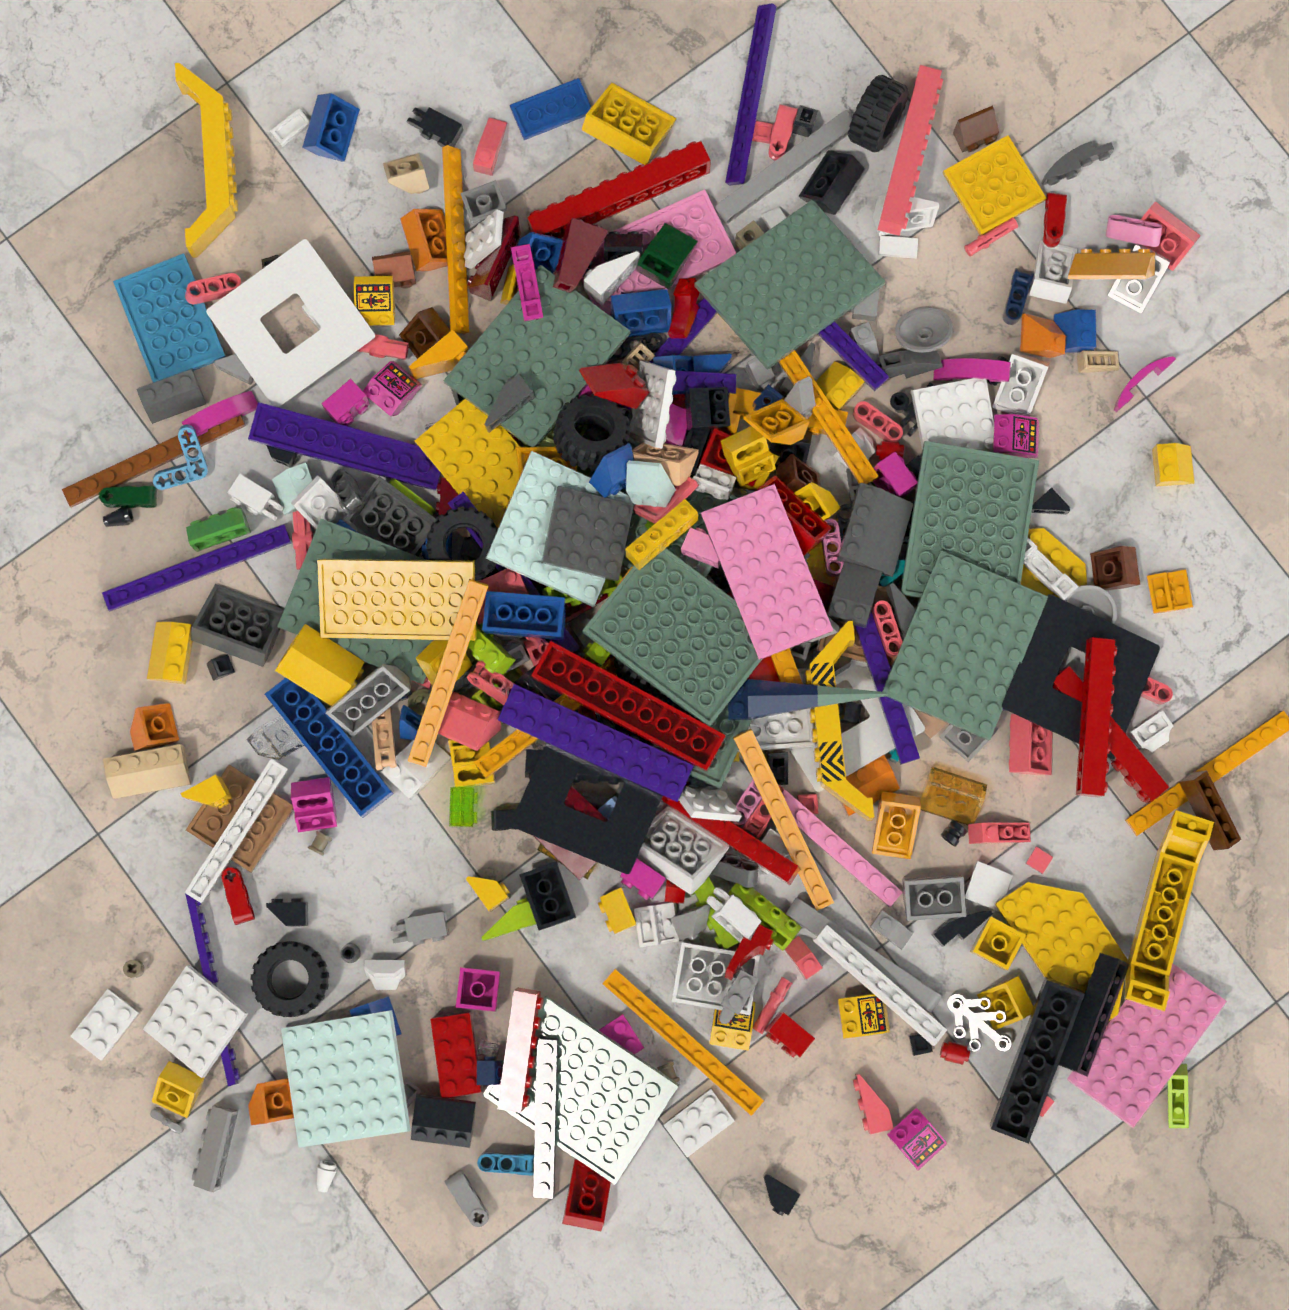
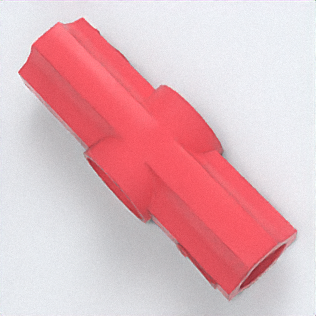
(383, 346)
(301, 538)

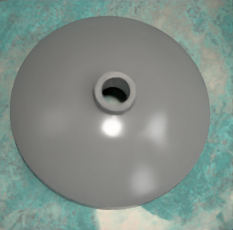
(924, 329)
(1095, 601)

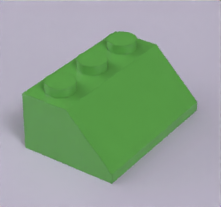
(217, 529)

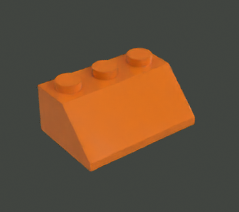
(426, 238)
(873, 779)

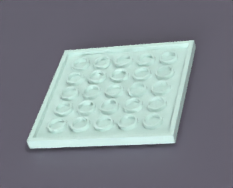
(526, 522)
(345, 1079)

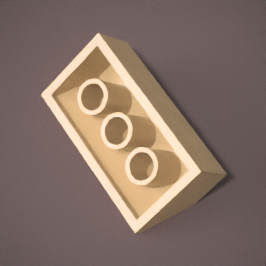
(147, 771)

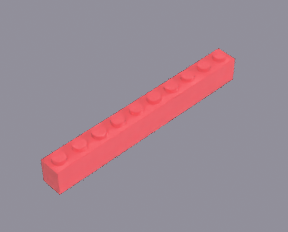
(909, 151)

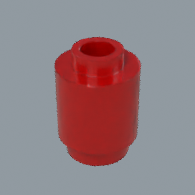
(886, 448)
(954, 1052)

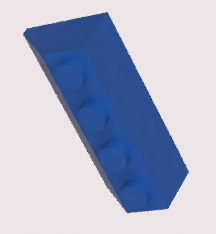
(524, 615)

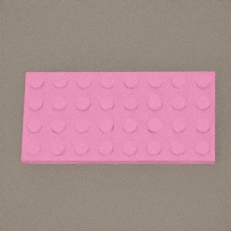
(693, 217)
(766, 572)
(1147, 1047)

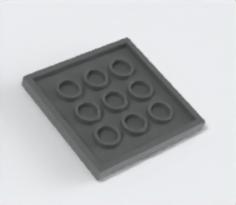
(587, 533)

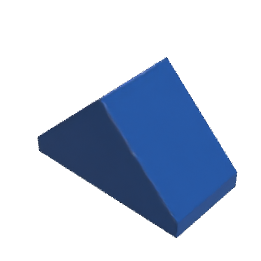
(408, 723)

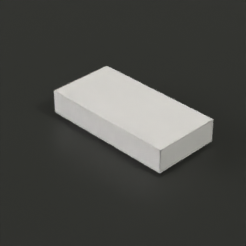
(290, 127)
(898, 247)

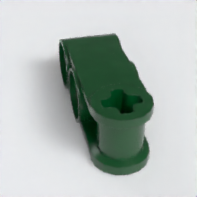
(129, 497)

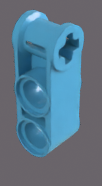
(517, 1167)

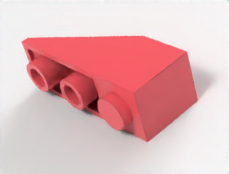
(998, 833)
(875, 1111)

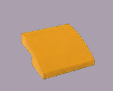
(734, 418)
(1170, 591)

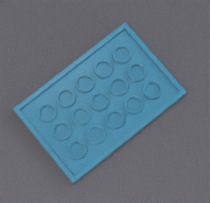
(166, 326)

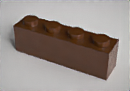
(1209, 806)

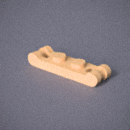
(384, 740)

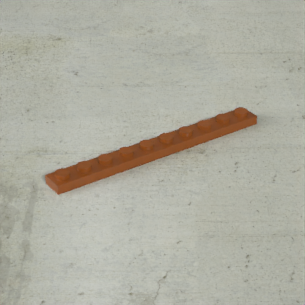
(143, 463)

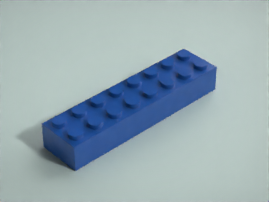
(330, 746)

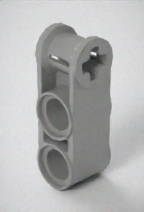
(467, 1198)

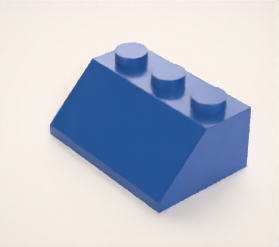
(331, 127)
(643, 311)

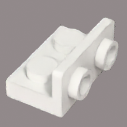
(714, 482)

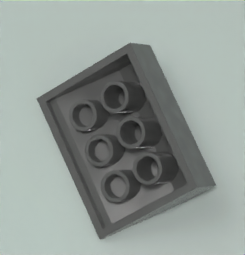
(391, 518)
(875, 529)
(237, 625)

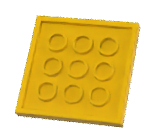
(994, 185)

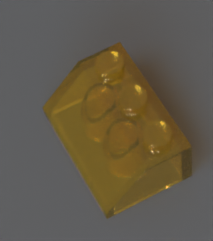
(952, 796)

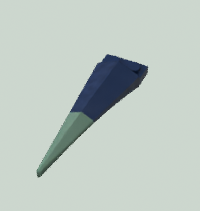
(769, 698)

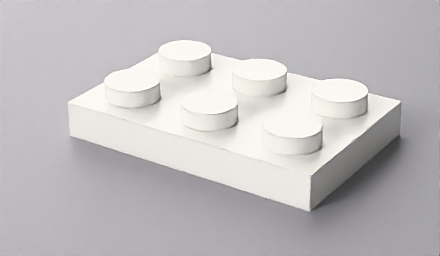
(483, 239)
(319, 502)
(709, 804)
(105, 1024)
(698, 1123)

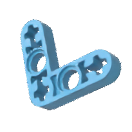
(188, 467)

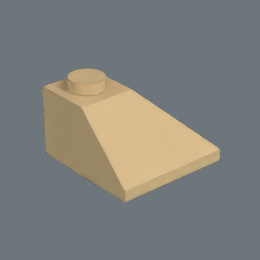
(407, 174)

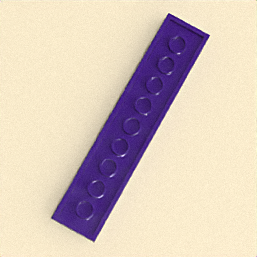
(343, 446)
(596, 743)

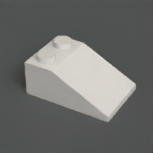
(921, 214)
(1052, 272)
(609, 276)
(1137, 292)
(1023, 385)
(413, 777)

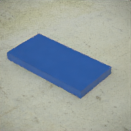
(551, 109)

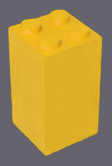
(320, 666)

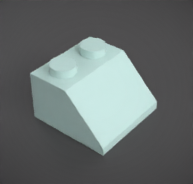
(291, 484)
(648, 484)

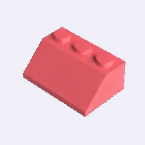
(1175, 235)
(469, 722)
(1029, 747)

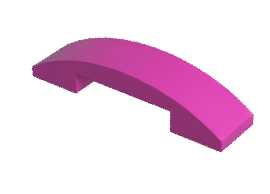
(527, 282)
(1156, 366)
(973, 368)
(221, 412)

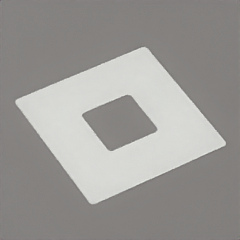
(341, 324)
(864, 741)

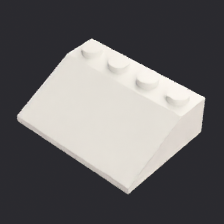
(681, 850)
(702, 978)

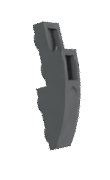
(1069, 164)
(909, 363)

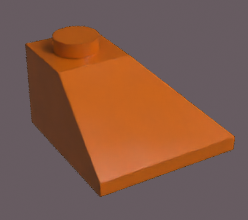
(1041, 337)
(153, 727)
(271, 1102)

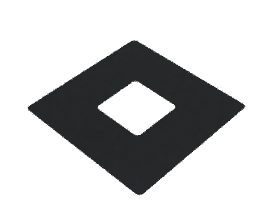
(1067, 626)
(547, 817)

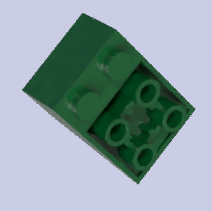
(666, 255)

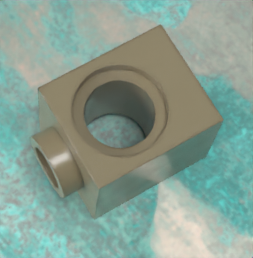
(751, 229)

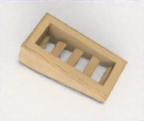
(640, 346)
(1085, 361)

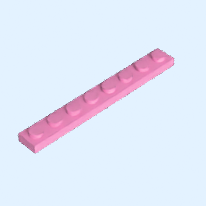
(842, 852)

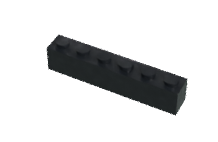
(1093, 1014)

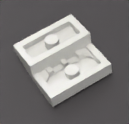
(987, 885)
(655, 925)

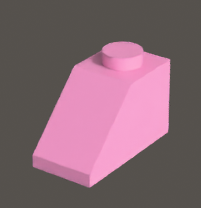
(699, 547)

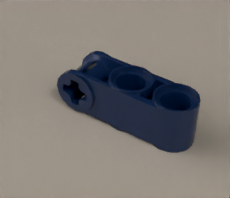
(1019, 284)

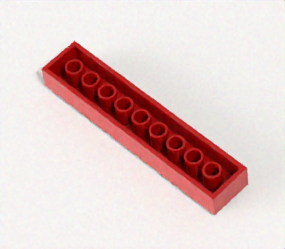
(624, 191)
(628, 706)

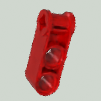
(1054, 218)
(237, 897)

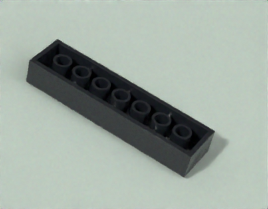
(1036, 1060)

